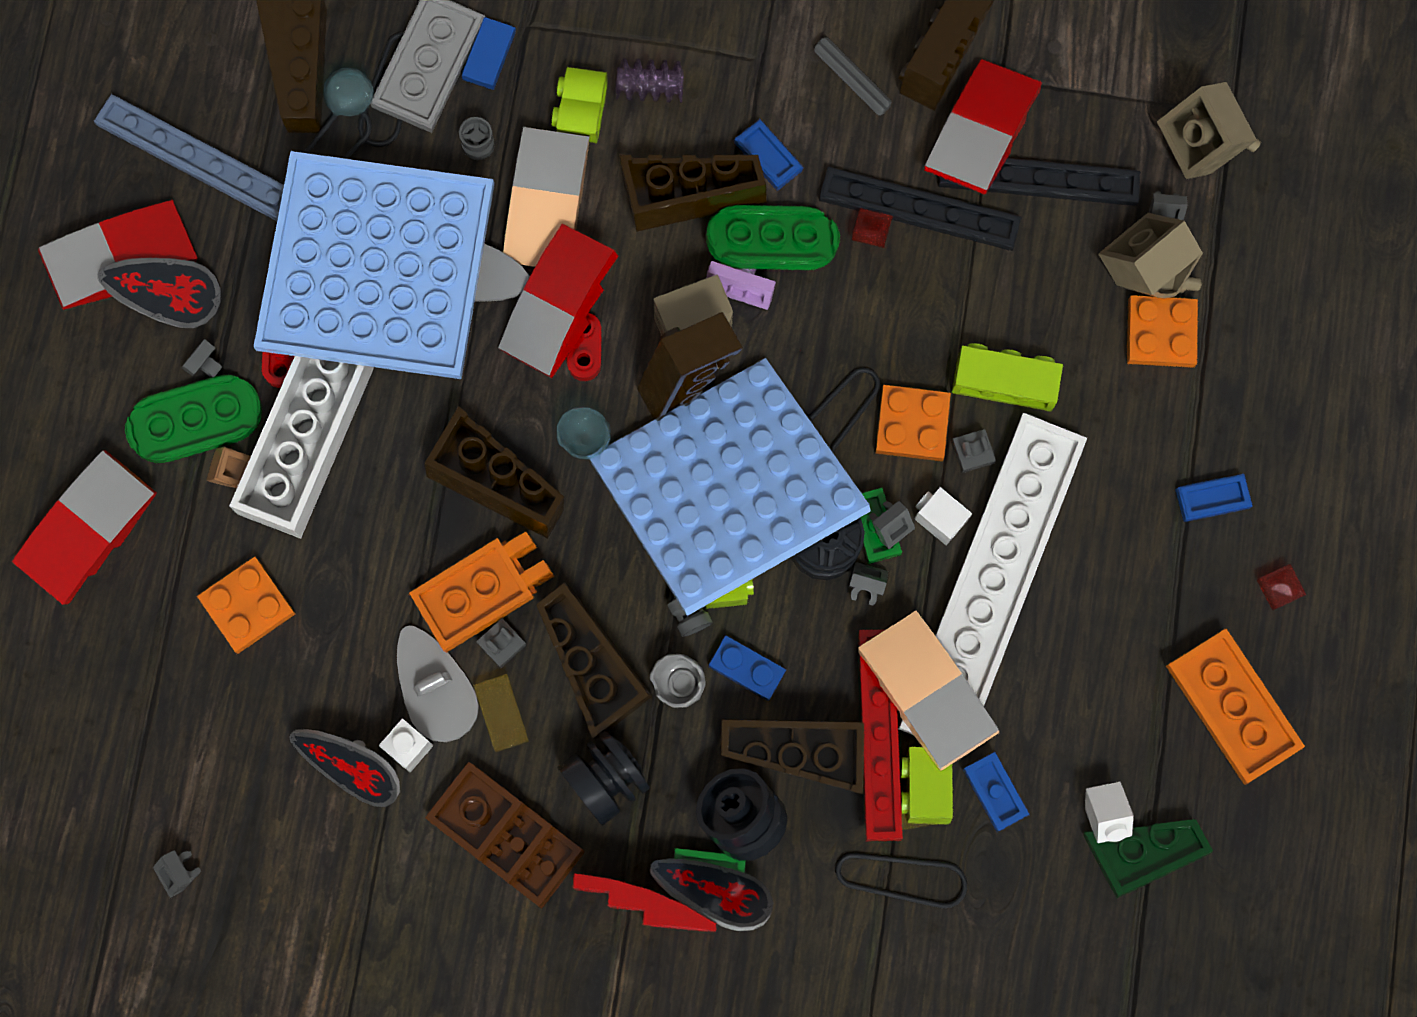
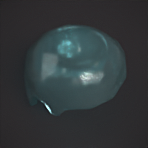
(348, 92)
(583, 432)

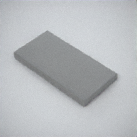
(427, 62)

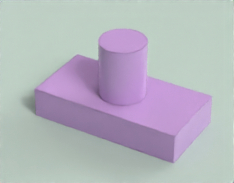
(744, 285)

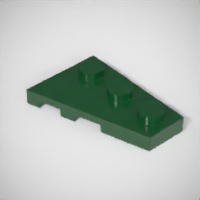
(1148, 853)

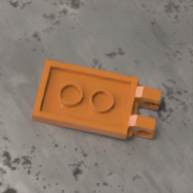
(479, 590)

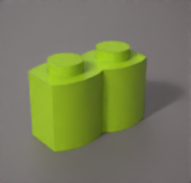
(581, 103)

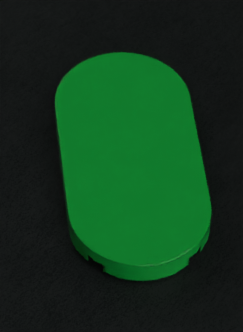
(772, 237)
(193, 418)

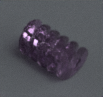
(650, 80)

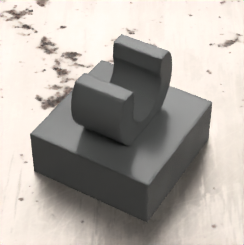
(1168, 205)
(201, 359)
(973, 451)
(892, 524)
(869, 579)
(501, 643)
(173, 874)

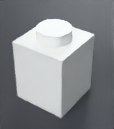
(941, 515)
(406, 745)
(1109, 812)

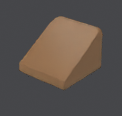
(227, 467)

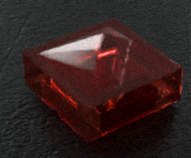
(872, 228)
(1281, 587)

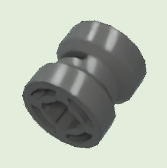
(475, 130)
(692, 623)

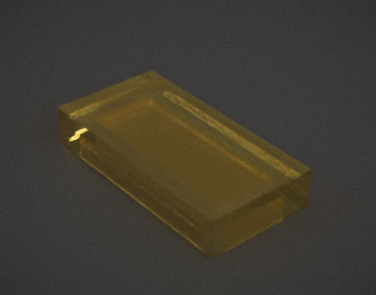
(501, 713)

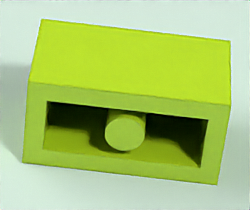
(928, 789)

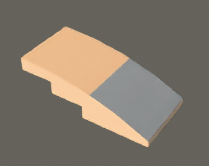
(544, 191)
(928, 690)

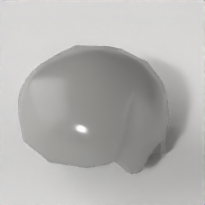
(678, 680)

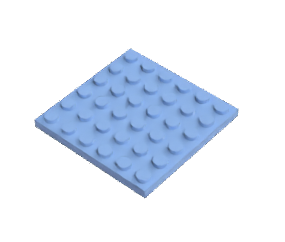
(374, 265)
(728, 486)

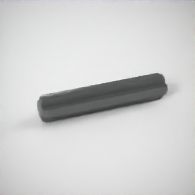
(852, 76)

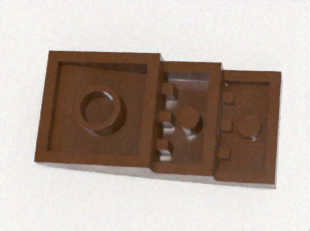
(505, 835)

